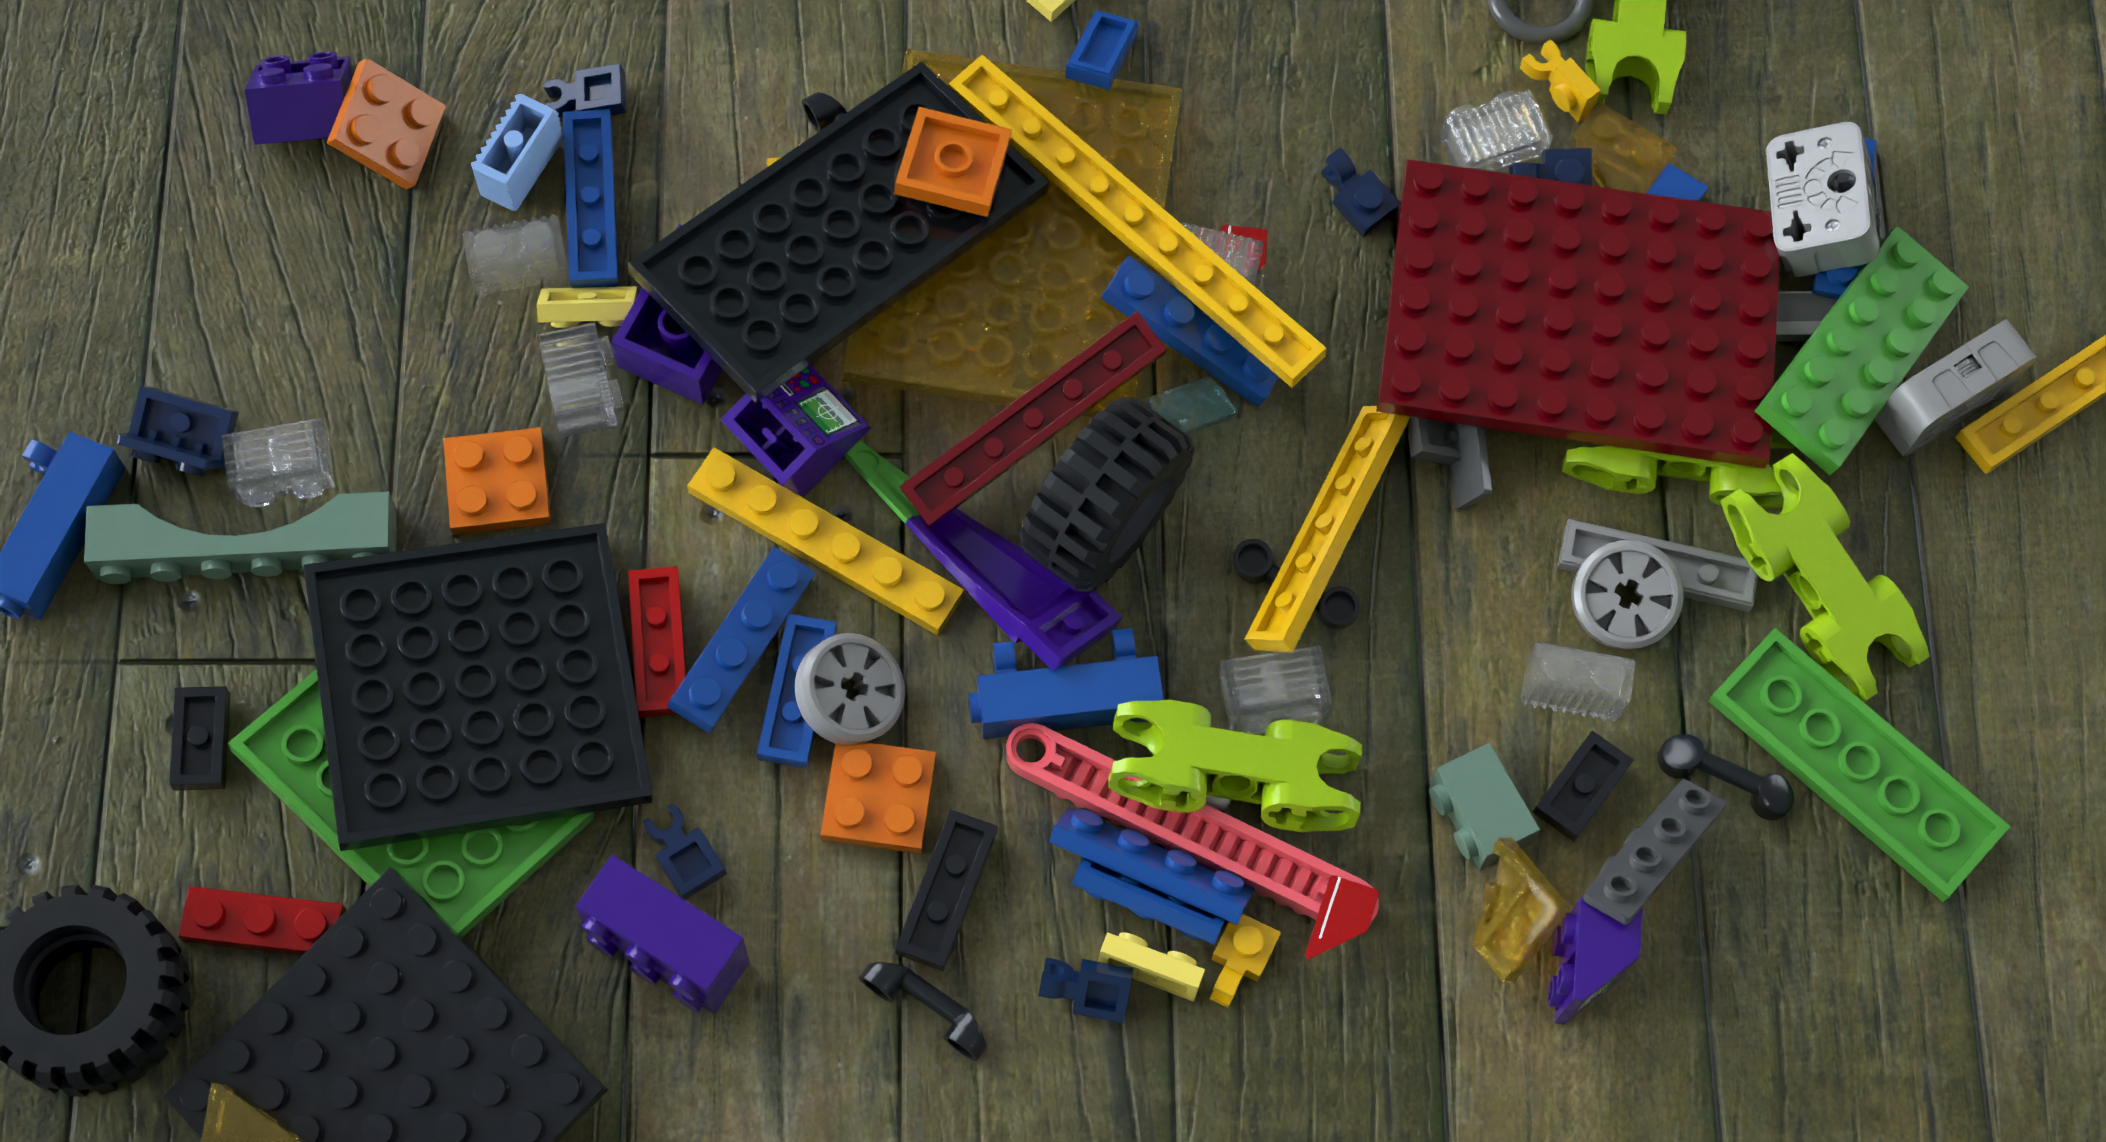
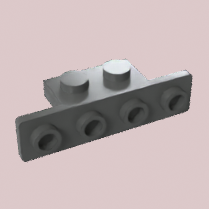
(1457, 446)
(1653, 851)

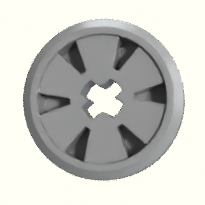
(1656, 585)
(825, 702)

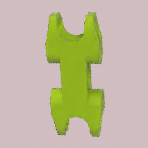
(1636, 47)
(1637, 472)
(1806, 551)
(1205, 761)

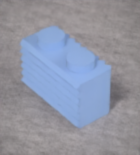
(517, 152)

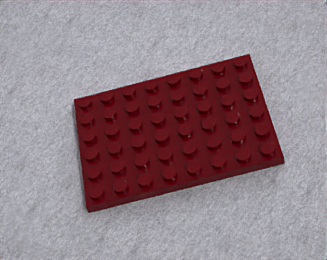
(1582, 314)

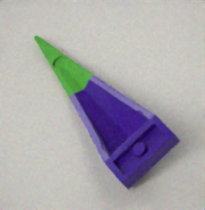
(999, 575)

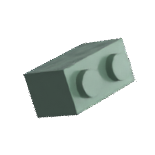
(1481, 804)

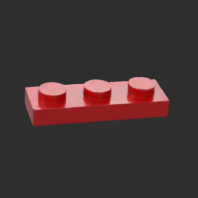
(656, 638)
(255, 920)

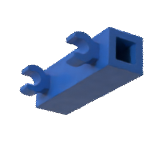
(54, 521)
(1064, 697)

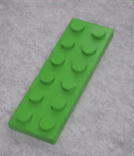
(1862, 350)
(1859, 764)

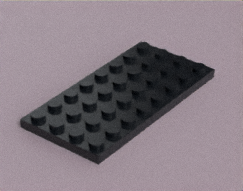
(820, 240)

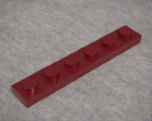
(1033, 419)

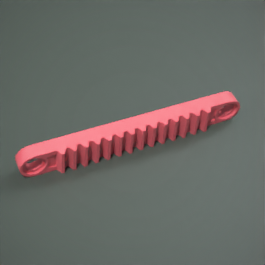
(1207, 834)

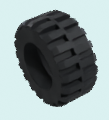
(1106, 493)
(137, 1026)

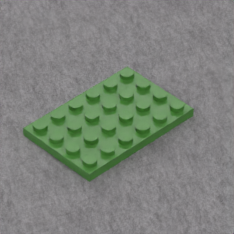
(455, 873)

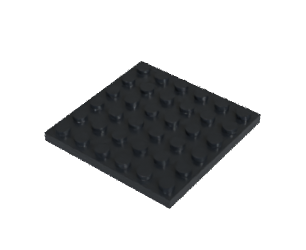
(475, 686)
(395, 1039)

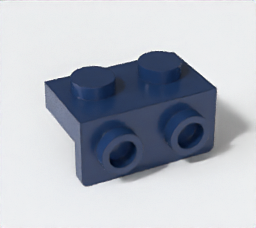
(178, 430)

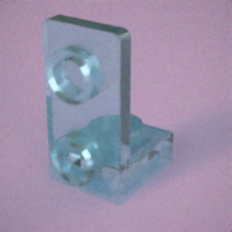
(1193, 405)

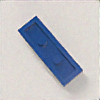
(785, 733)
(1147, 902)

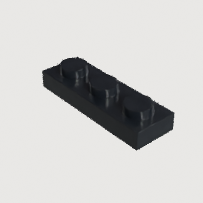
(946, 890)

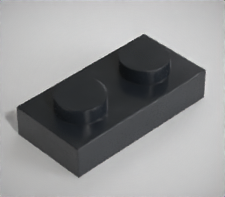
(199, 738)
(1583, 786)

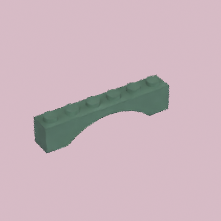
(133, 543)

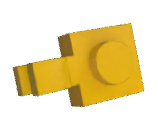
(1569, 83)
(1242, 952)

